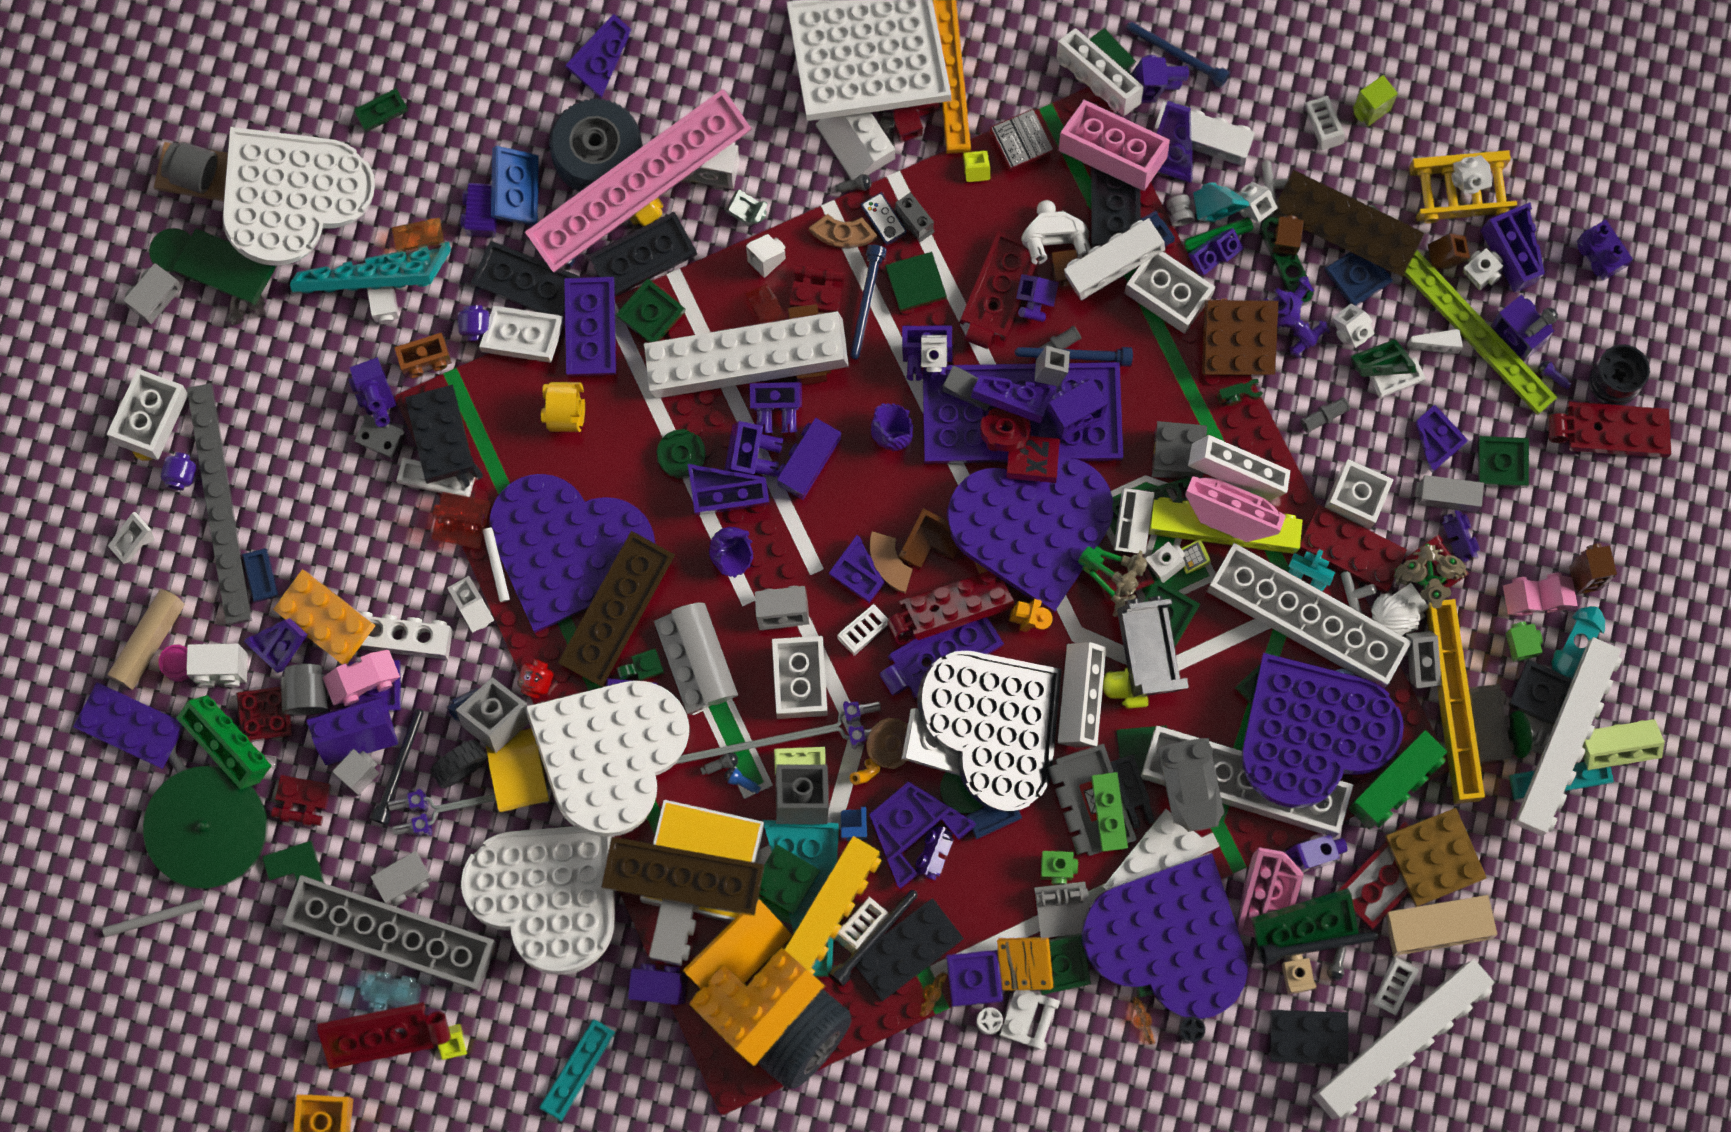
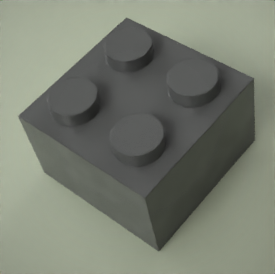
(1173, 449)
(801, 794)

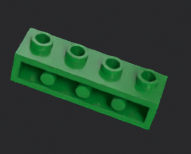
(224, 741)

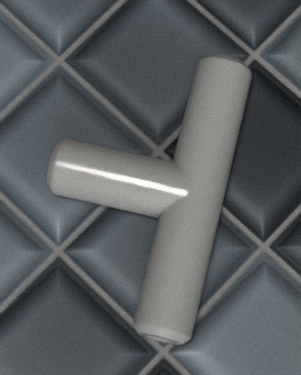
(1268, 179)
(1355, 594)

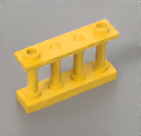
(1427, 166)

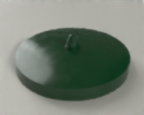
(204, 828)

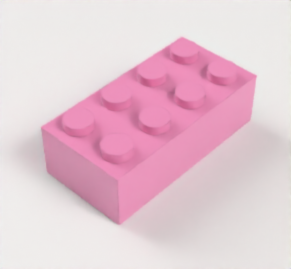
(1114, 145)

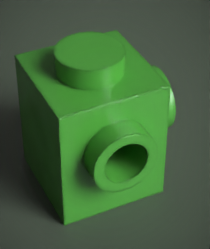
(1524, 641)
(1058, 866)

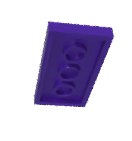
(590, 326)
(129, 725)

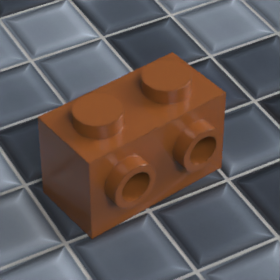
(423, 355)

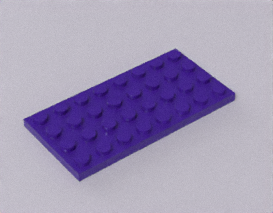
(955, 425)

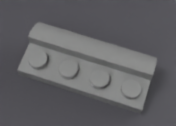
(695, 657)

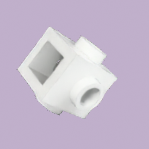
(1472, 174)
(1260, 201)
(1480, 276)
(1353, 325)

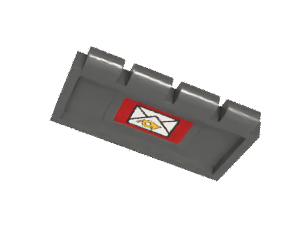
(1077, 792)

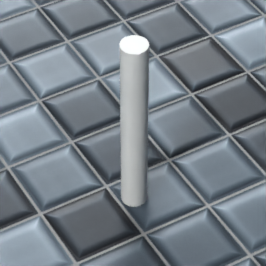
(496, 564)

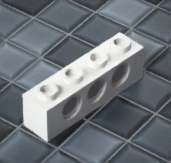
(436, 647)

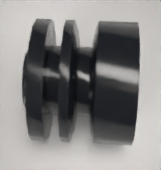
(1623, 364)

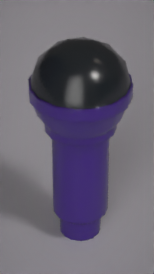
(1547, 370)

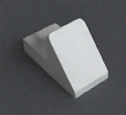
(131, 538)

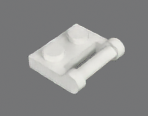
(1021, 1015)

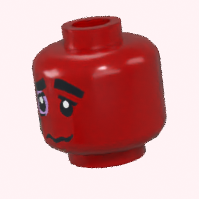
(535, 678)

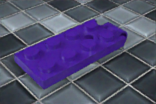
(908, 669)

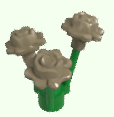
(1125, 584)

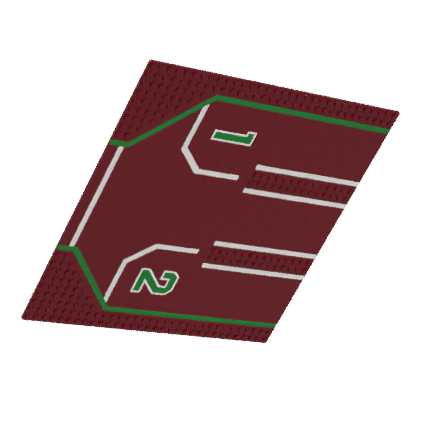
(868, 489)

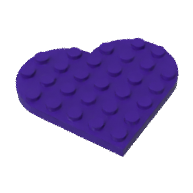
(1032, 528)
(559, 544)
(1313, 728)
(1170, 935)

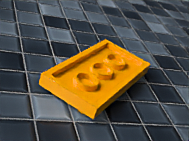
(324, 617)

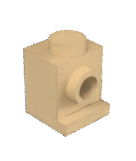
(1293, 983)

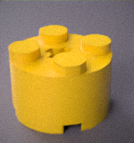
(563, 407)

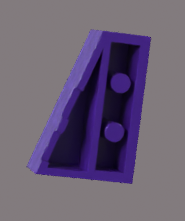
(1515, 242)
(725, 490)

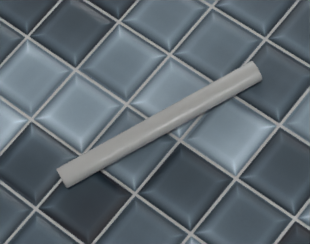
(153, 918)

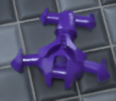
(1289, 316)

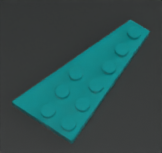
(377, 272)
(818, 847)

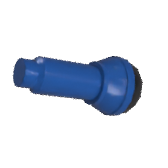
(734, 777)

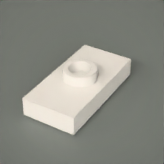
(1390, 384)

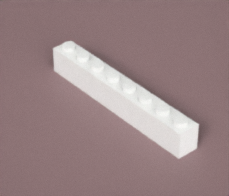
(1568, 736)

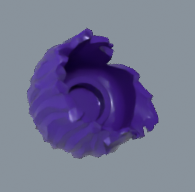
(891, 427)
(731, 551)

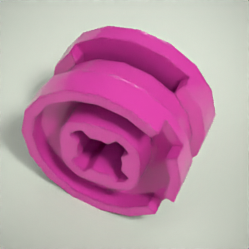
(174, 663)

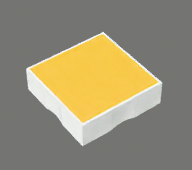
(708, 833)

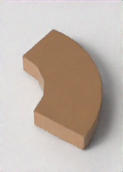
(841, 233)
(887, 562)

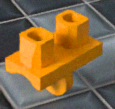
(1030, 616)

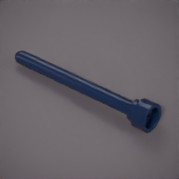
(1217, 75)
(875, 256)
(1123, 355)

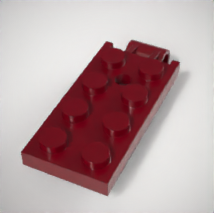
(997, 284)
(1623, 431)
(956, 606)
(374, 1035)

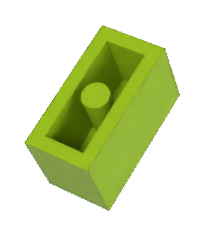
(1374, 101)

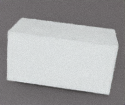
(1133, 520)

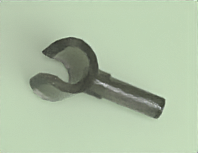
(887, 123)

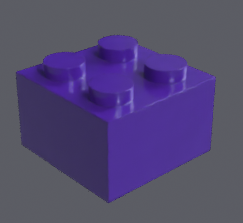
(1513, 323)
(1076, 408)

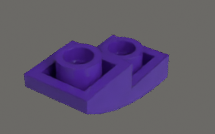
(1216, 250)

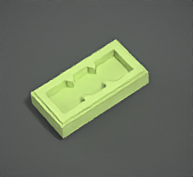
(800, 756)

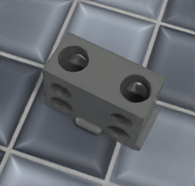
(914, 217)
(380, 437)

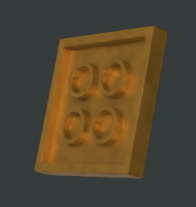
(1435, 857)

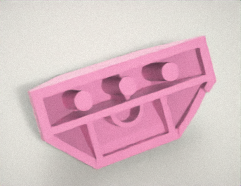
(1233, 509)
(1269, 886)

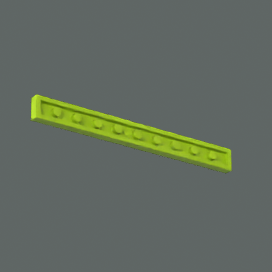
(1479, 334)

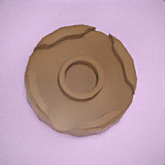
(887, 742)

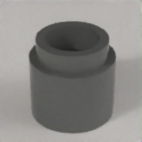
(189, 166)
(303, 690)

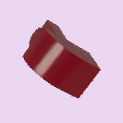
(908, 122)

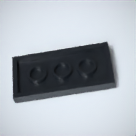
(1113, 207)
(644, 253)
(521, 279)
(439, 434)
(908, 949)

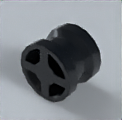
(1195, 1025)

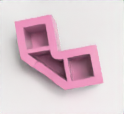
(1547, 595)
(372, 672)

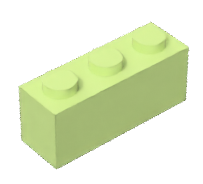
(1623, 744)

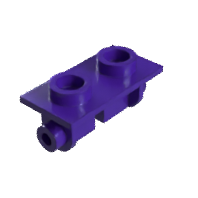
(1459, 527)
(937, 841)

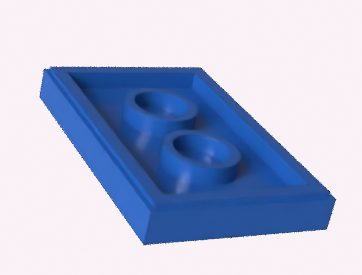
(514, 186)

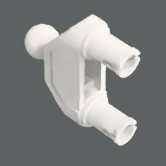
(1054, 228)

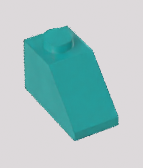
(1217, 202)

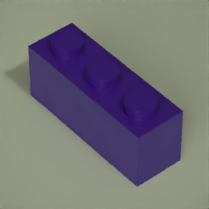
(808, 458)

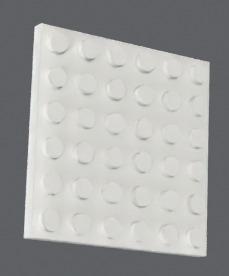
(867, 55)

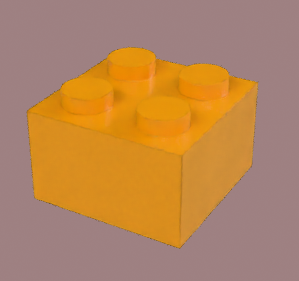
(322, 1113)

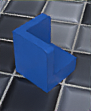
(853, 824)

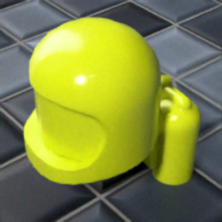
(1117, 686)

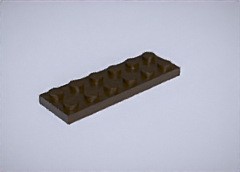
(1349, 223)
(616, 608)
(683, 876)

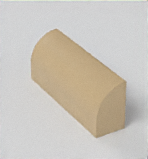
(146, 639)
(1441, 925)

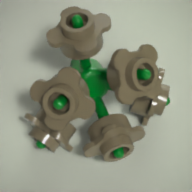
(1416, 572)

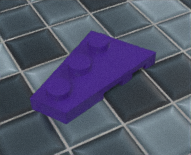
(600, 55)
(1177, 128)
(1018, 399)

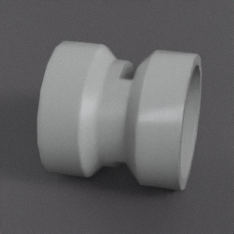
(1180, 210)

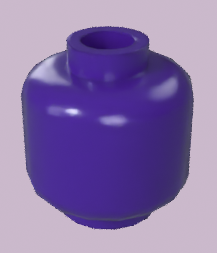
(473, 322)
(178, 471)

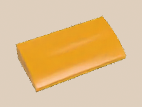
(740, 947)

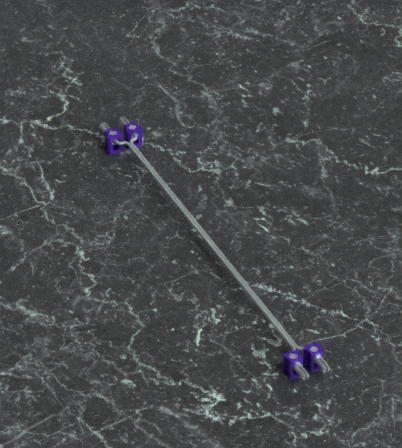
(418, 801)

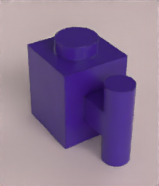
(1037, 293)

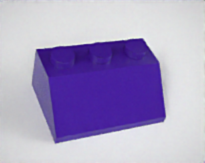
(356, 727)

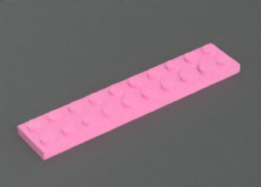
(638, 180)

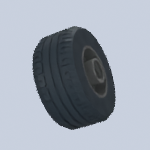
(592, 141)
(807, 1041)

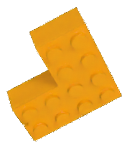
(757, 1013)

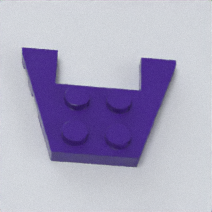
(906, 819)

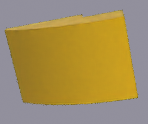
(518, 773)

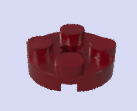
(1001, 440)

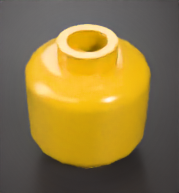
(648, 214)

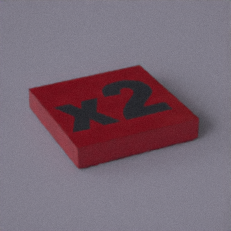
(1035, 461)

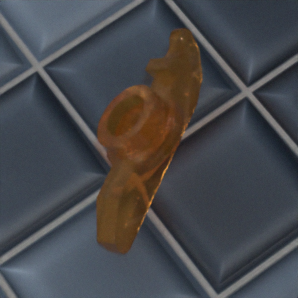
(932, 994)
(1143, 1020)

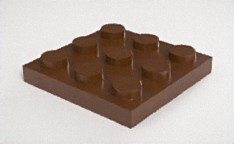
(1240, 337)

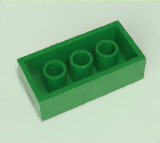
(1403, 775)

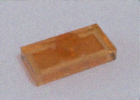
(418, 234)

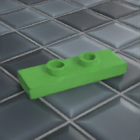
(1109, 812)

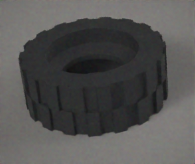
(458, 764)

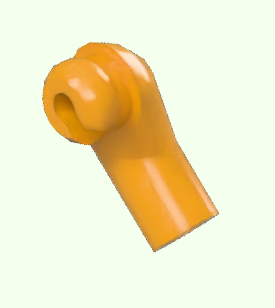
(865, 775)

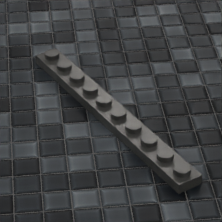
(219, 504)

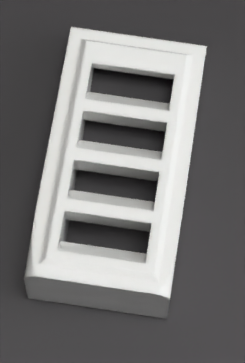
(1331, 136)
(1443, 341)
(849, 643)
(845, 940)
(1408, 980)

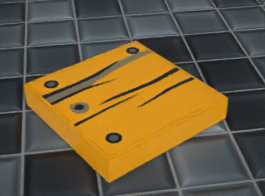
(1025, 963)

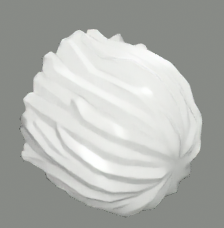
(1396, 613)

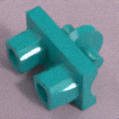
(1312, 566)

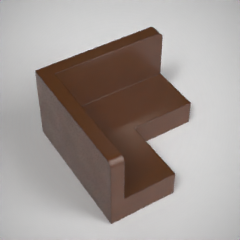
(928, 533)

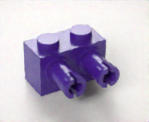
(1157, 77)
(1604, 250)
(912, 349)
(372, 390)
(767, 396)
(744, 448)

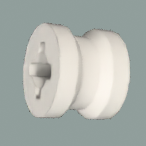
(992, 1018)

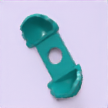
(1589, 623)

